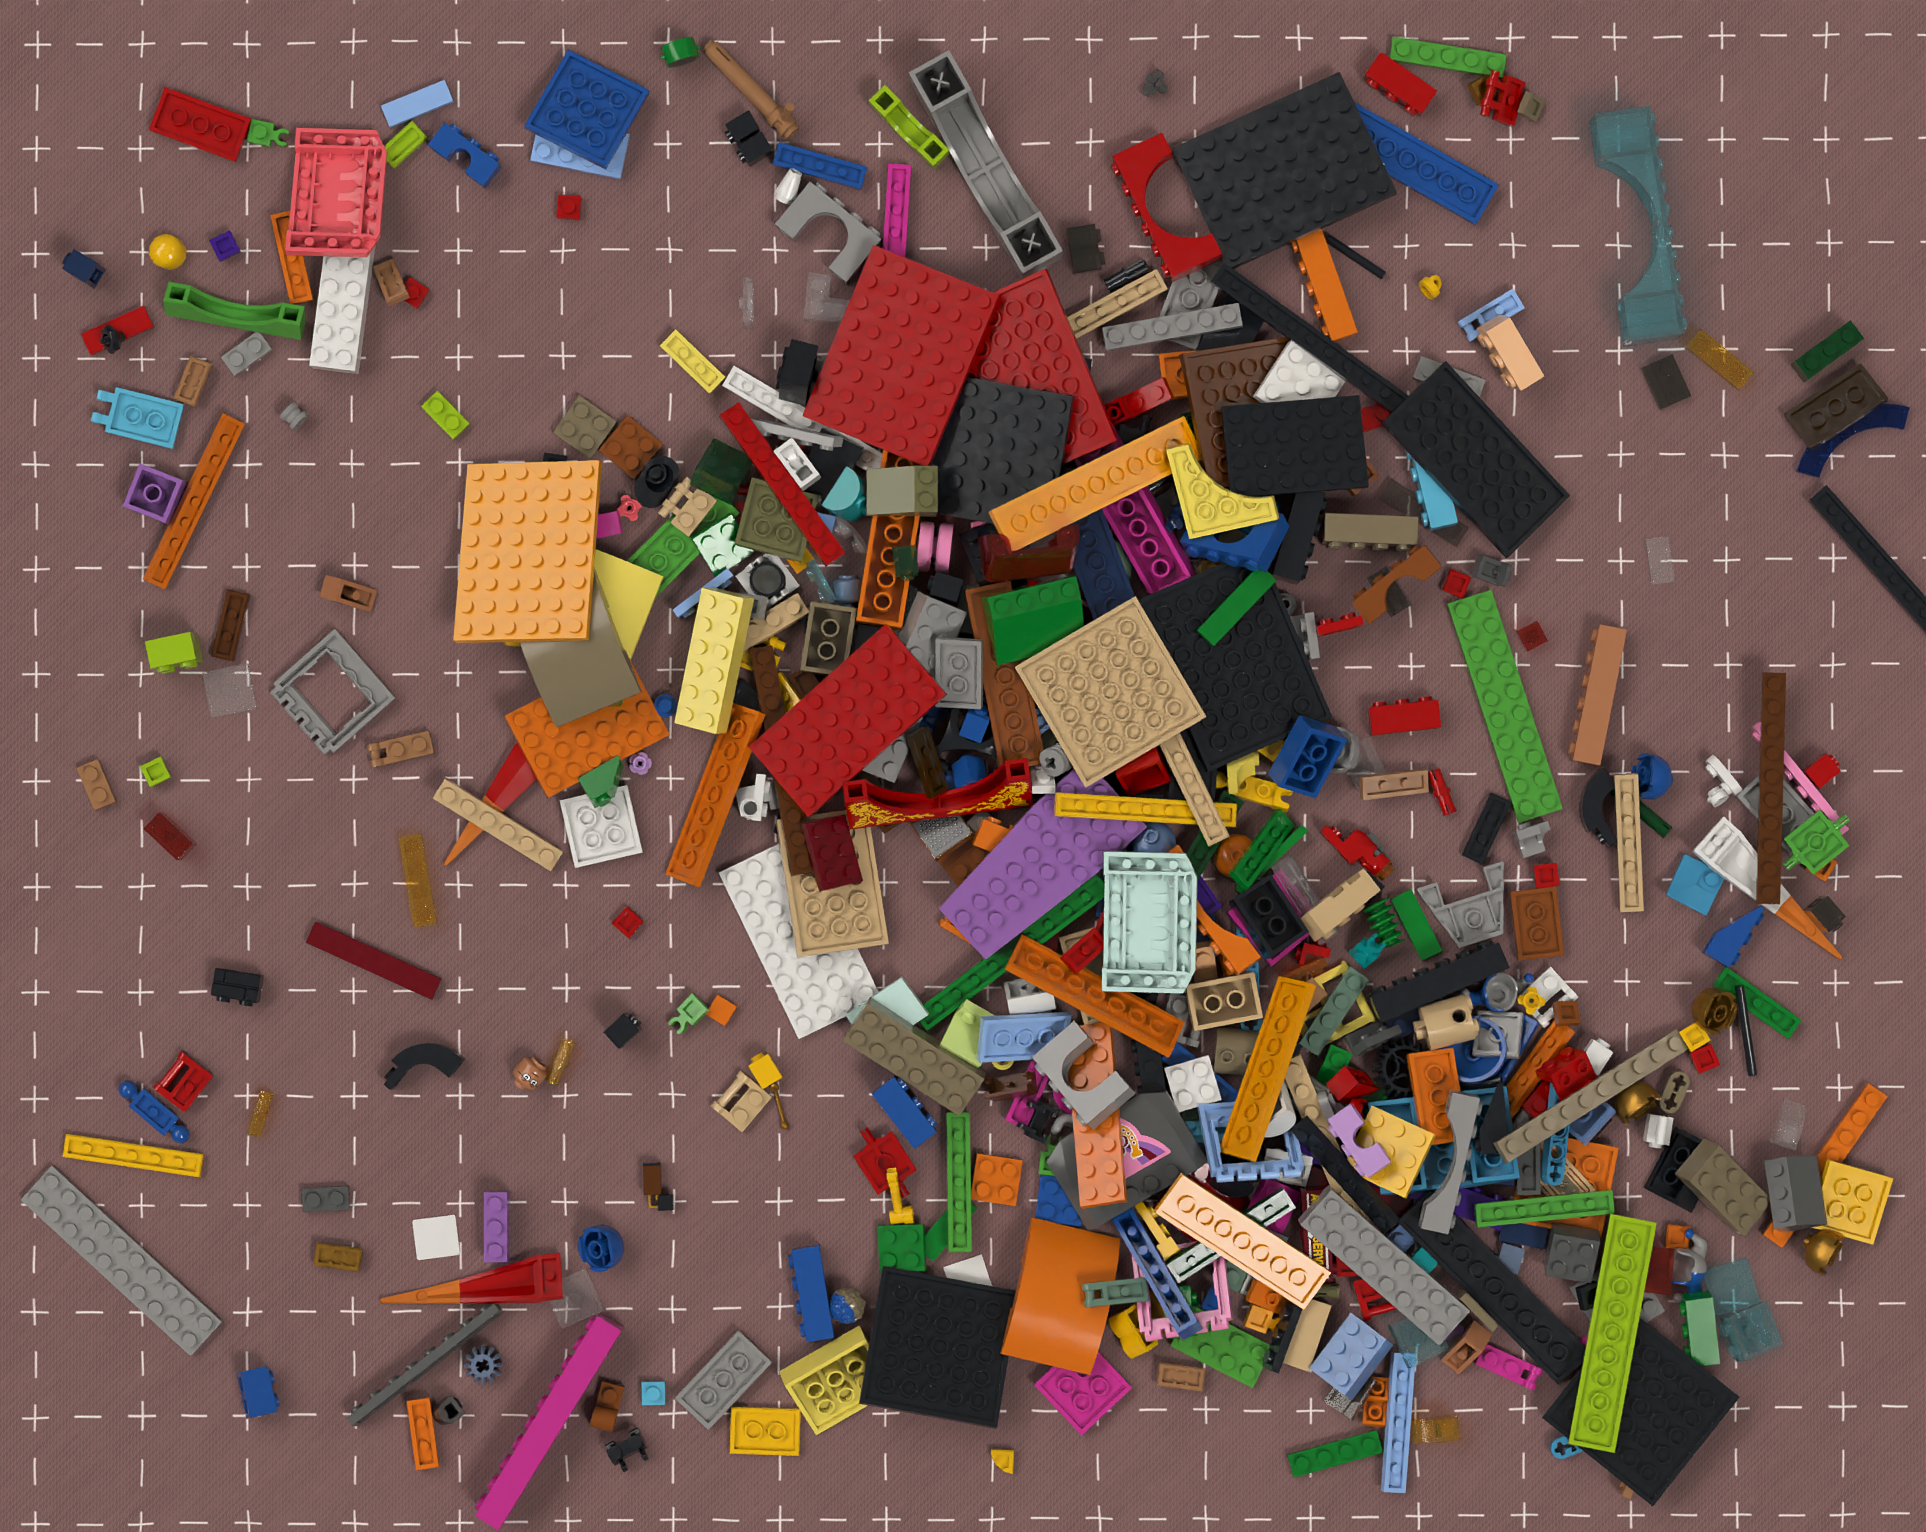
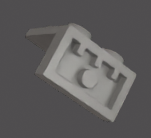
(1307, 634)

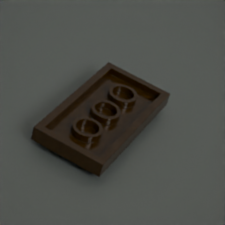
(1836, 407)

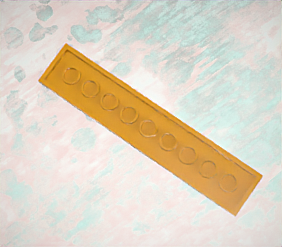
(1091, 486)

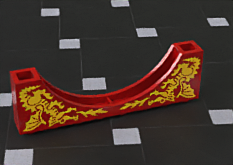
(874, 806)

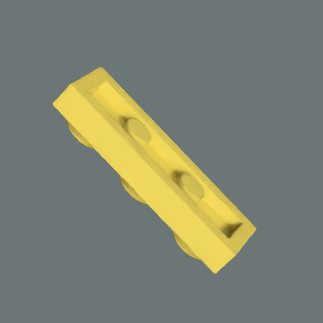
(692, 361)

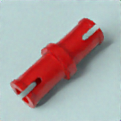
(1441, 792)

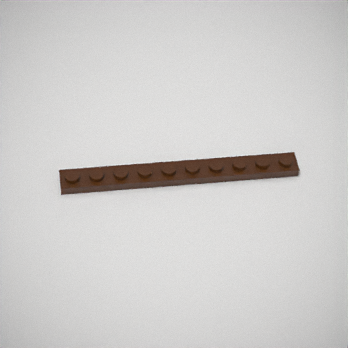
(772, 705)
(1771, 788)

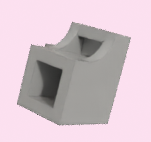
(1530, 838)

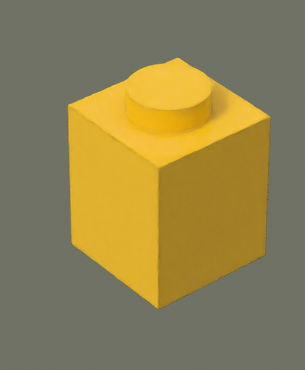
(764, 1070)

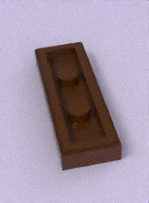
(230, 625)

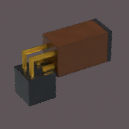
(653, 1186)

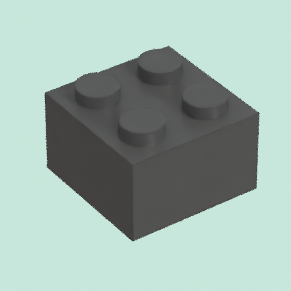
(1571, 1252)

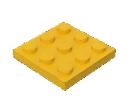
(1404, 1144)
(1853, 1200)

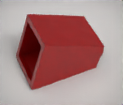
(1144, 772)

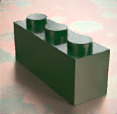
(1827, 351)

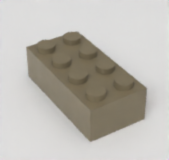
(1369, 530)
(1723, 1187)

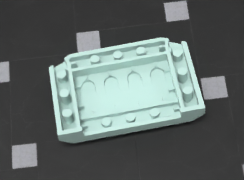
(1149, 922)

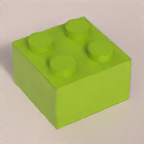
(174, 651)

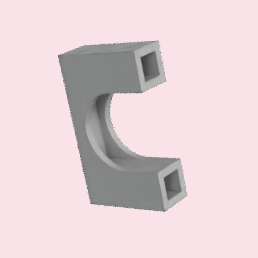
(815, 203)
(1055, 1062)

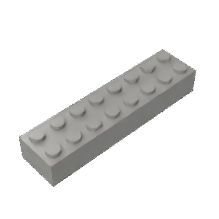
(924, 623)
(1383, 1265)

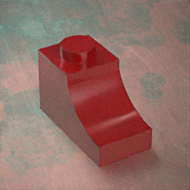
(1350, 1084)

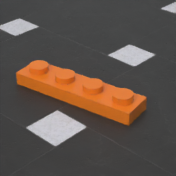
(293, 266)

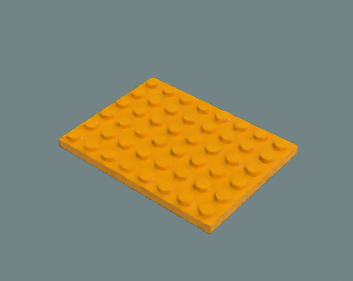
(527, 552)

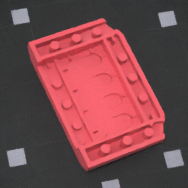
(336, 193)

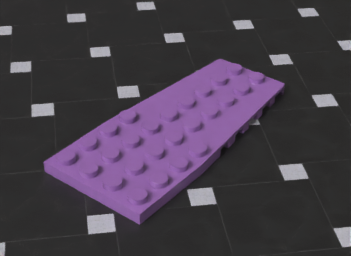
(1035, 868)

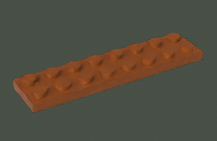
(1007, 698)

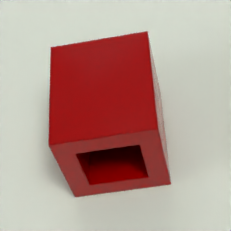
(1822, 770)

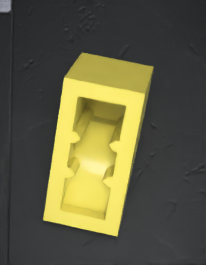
(1240, 770)

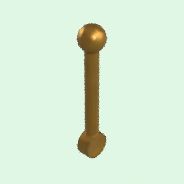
(784, 1124)

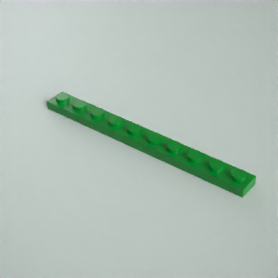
(994, 966)

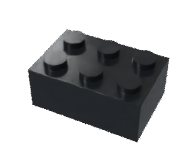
(971, 547)
(1268, 916)

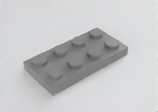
(1191, 294)
(1794, 808)
(723, 1379)

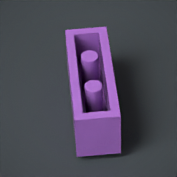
(496, 1226)

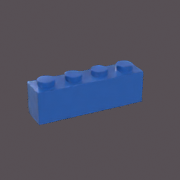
(812, 1292)

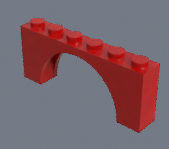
(1178, 254)

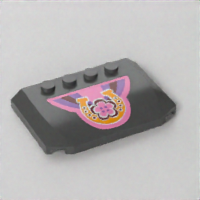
(1154, 1152)

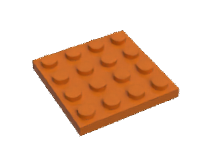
(1597, 1166)

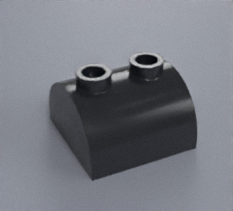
(1236, 1188)

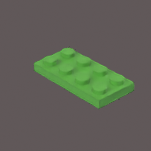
(1227, 1351)

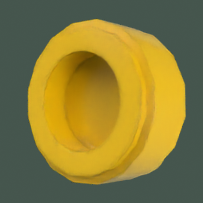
(1429, 288)

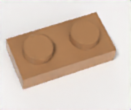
(96, 784)

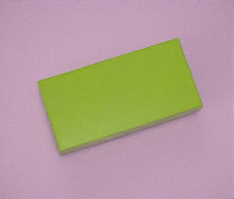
(404, 144)

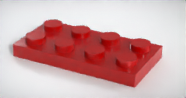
(200, 124)

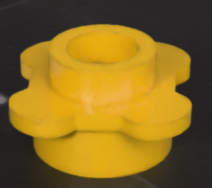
(1531, 1007)

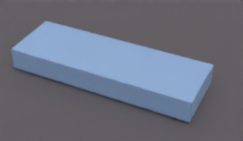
(417, 103)

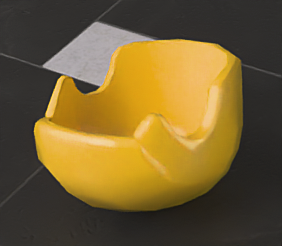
(167, 251)

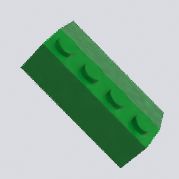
(1032, 617)

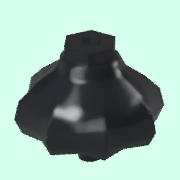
(111, 339)

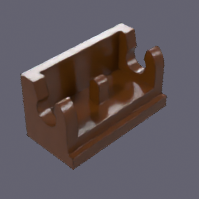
(1011, 1086)

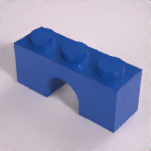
(450, 141)

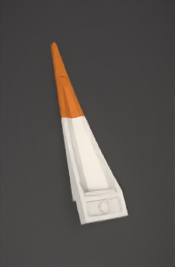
(1735, 860)

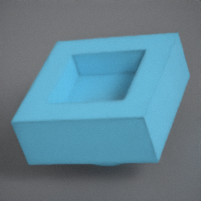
(653, 1393)

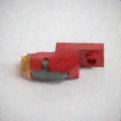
(1360, 847)

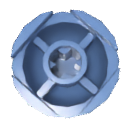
(1154, 838)

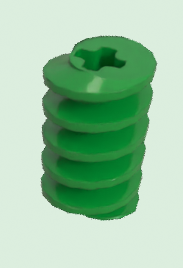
(1383, 923)

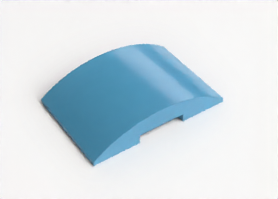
(1439, 1157)

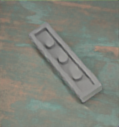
(805, 436)

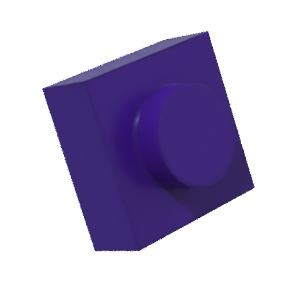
(225, 246)

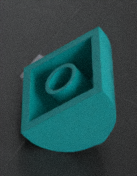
(847, 497)

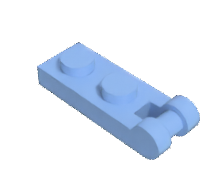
(1506, 305)

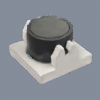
(767, 579)

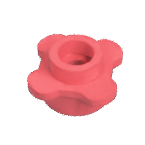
(631, 514)

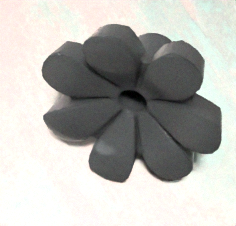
(1154, 84)

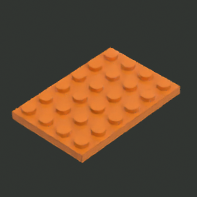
(578, 747)

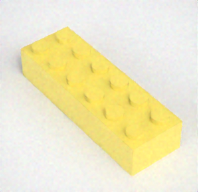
(714, 660)

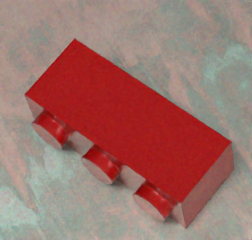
(1399, 85)
(1404, 716)

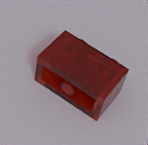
(170, 836)

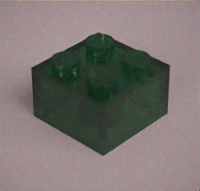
(721, 471)

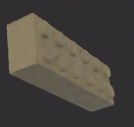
(914, 1056)

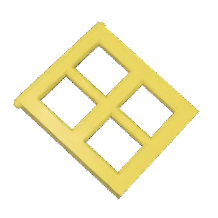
(1361, 1002)

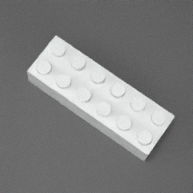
(341, 313)

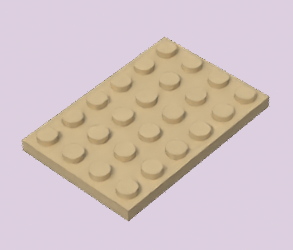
(840, 916)

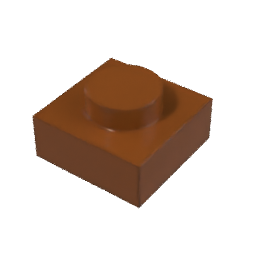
(1566, 1013)

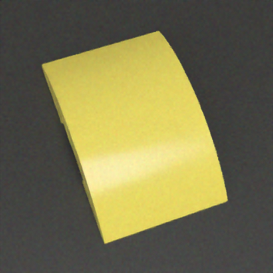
(629, 595)

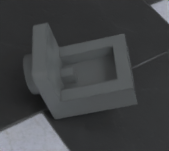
(1492, 571)

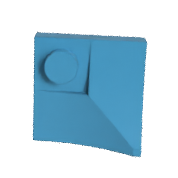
(1694, 885)

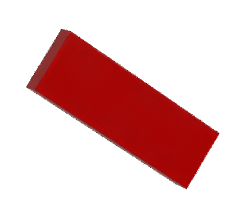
(130, 324)

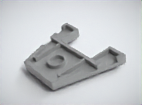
(1472, 917)

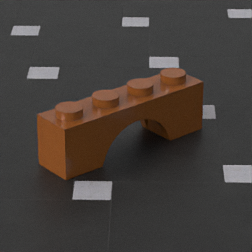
(1373, 602)

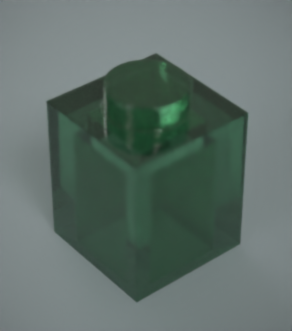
(905, 562)

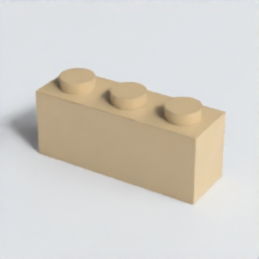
(1307, 1335)

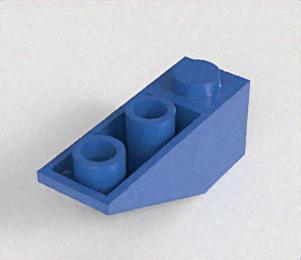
(1727, 941)

